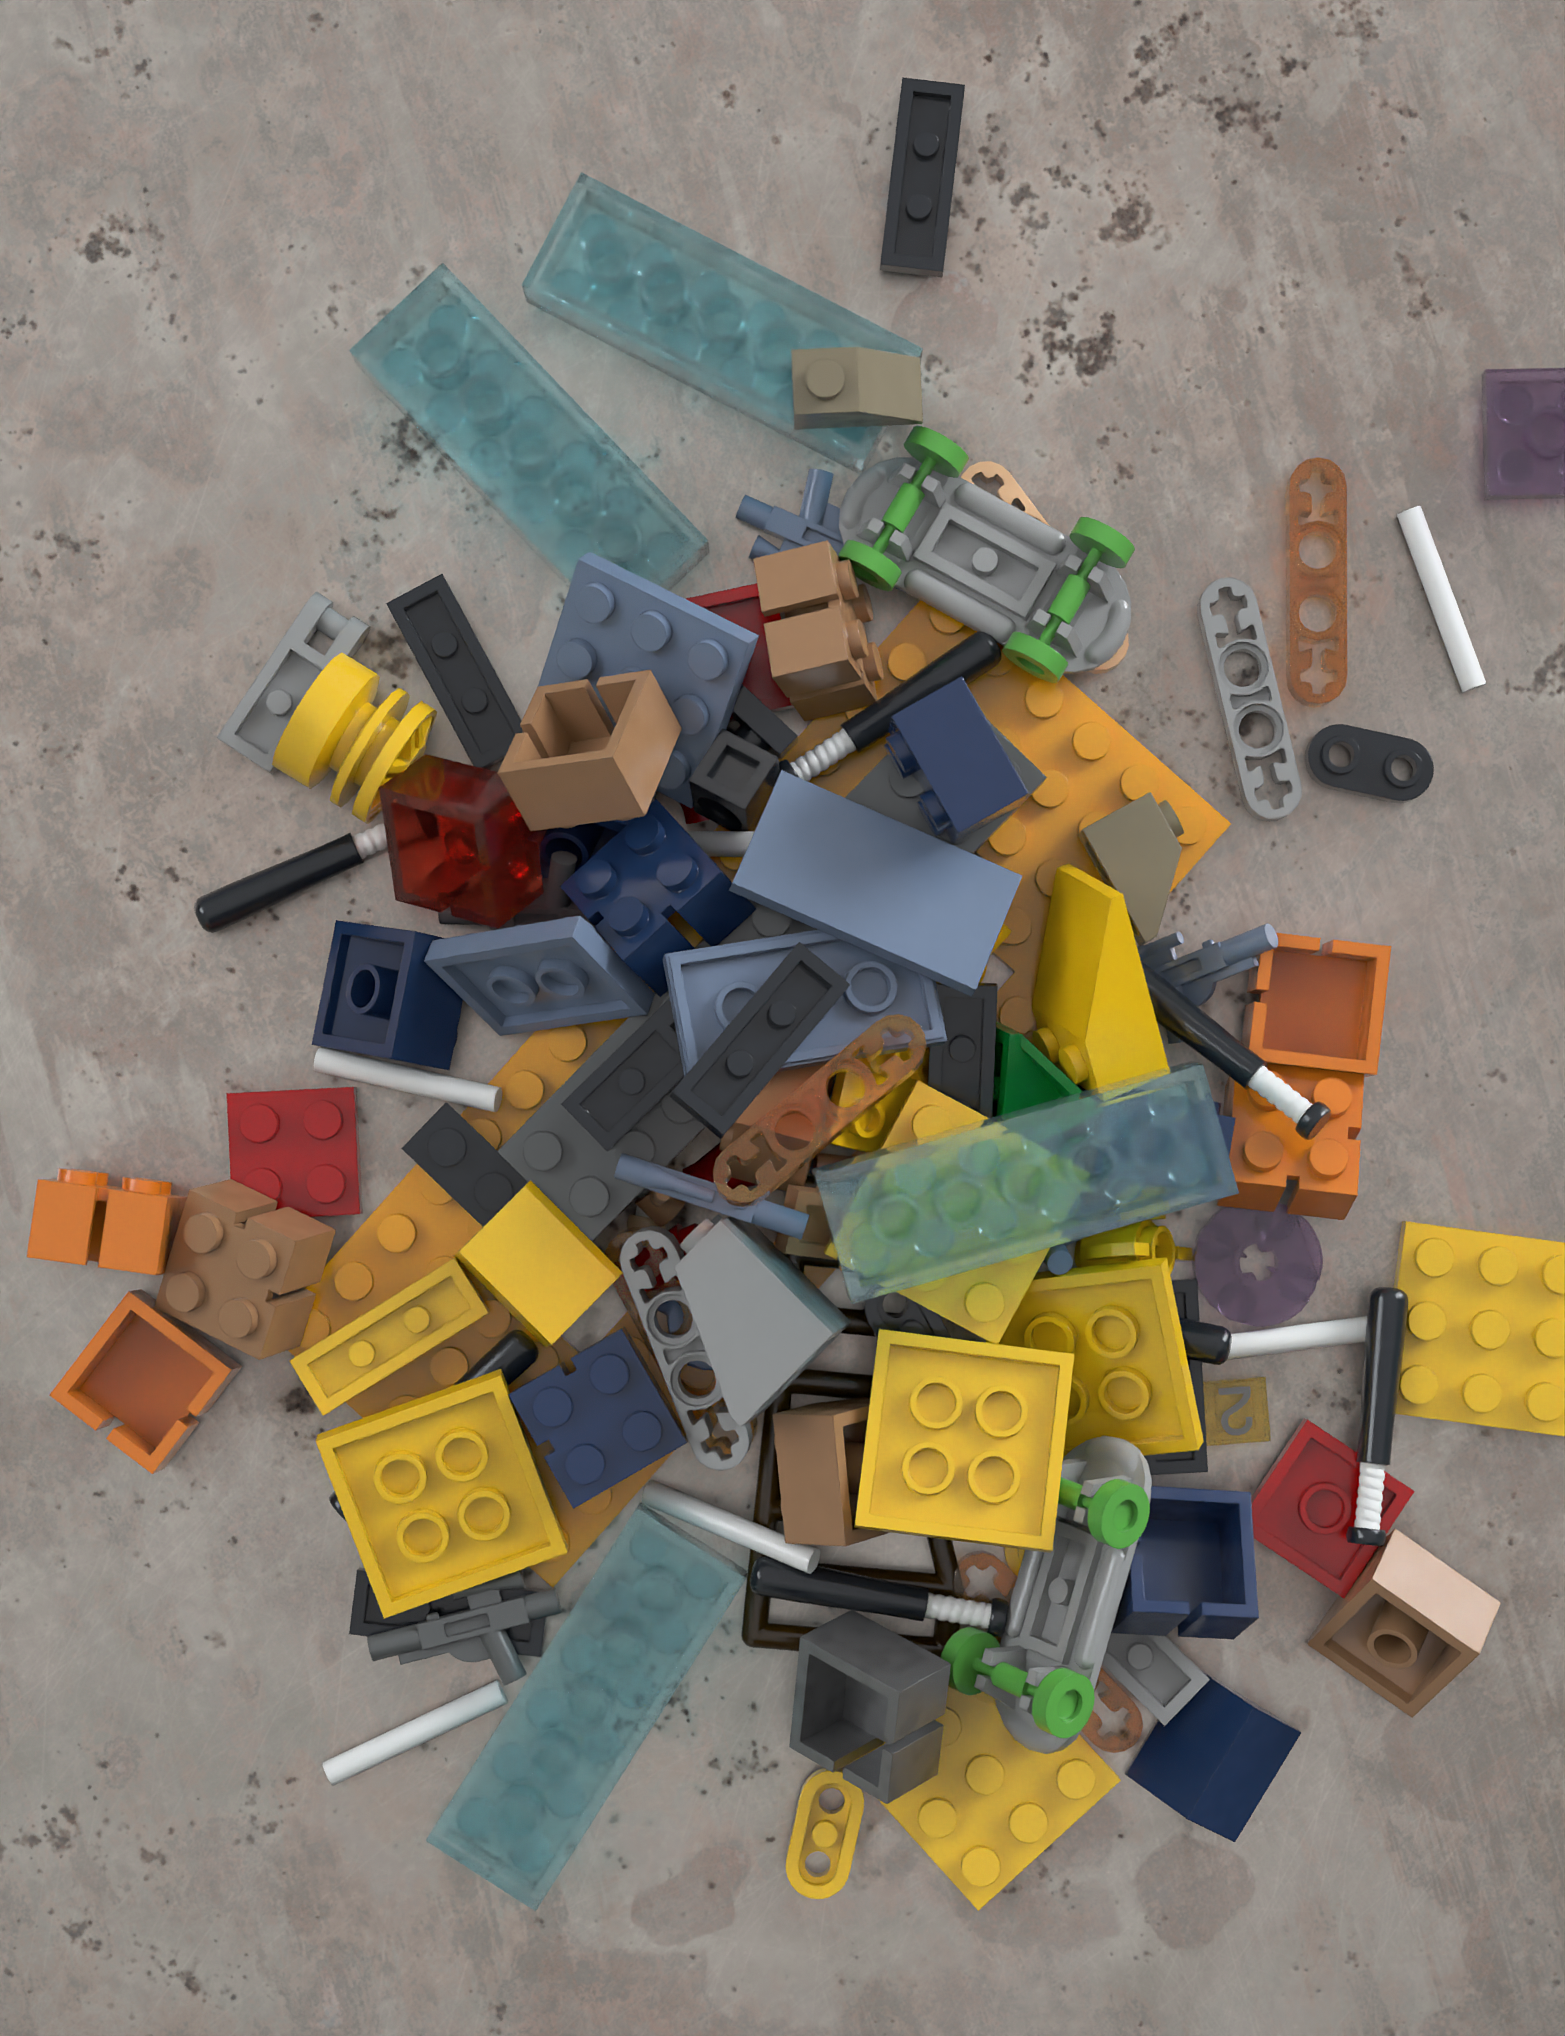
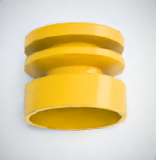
(346, 733)

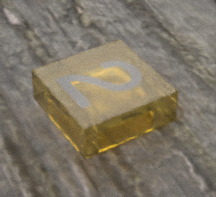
(1236, 1410)

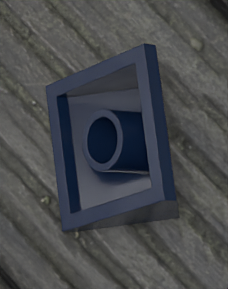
(1214, 1758)

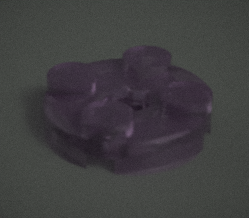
(1239, 1294)

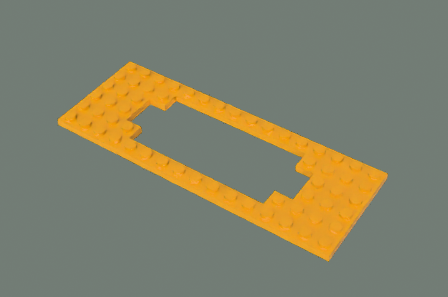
(419, 1227)

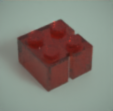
(459, 842)

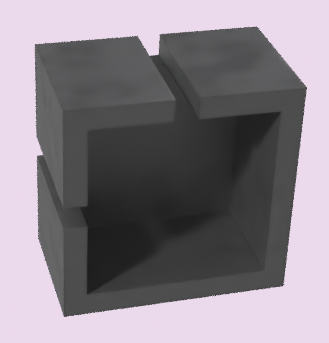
(868, 1689)

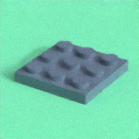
(629, 625)

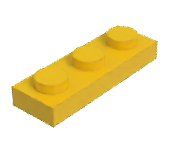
(389, 1336)

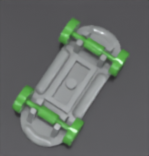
(986, 562)
(1062, 1602)

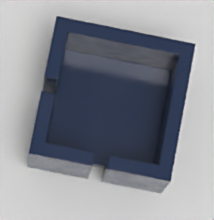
(955, 761)
(646, 878)
(600, 1418)
(1192, 1567)

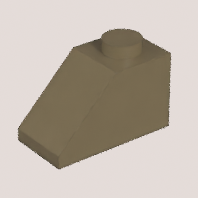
(854, 388)
(1138, 857)

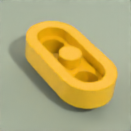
(824, 1831)

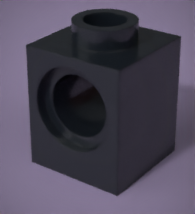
(734, 782)

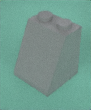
(753, 1313)

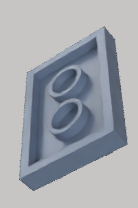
(540, 976)

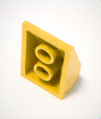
(1092, 987)

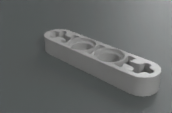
(1259, 697)
(677, 1350)

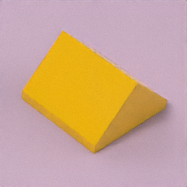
(538, 1264)

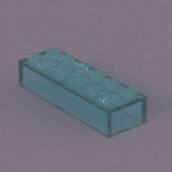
(697, 311)
(522, 437)
(1025, 1181)
(587, 1706)

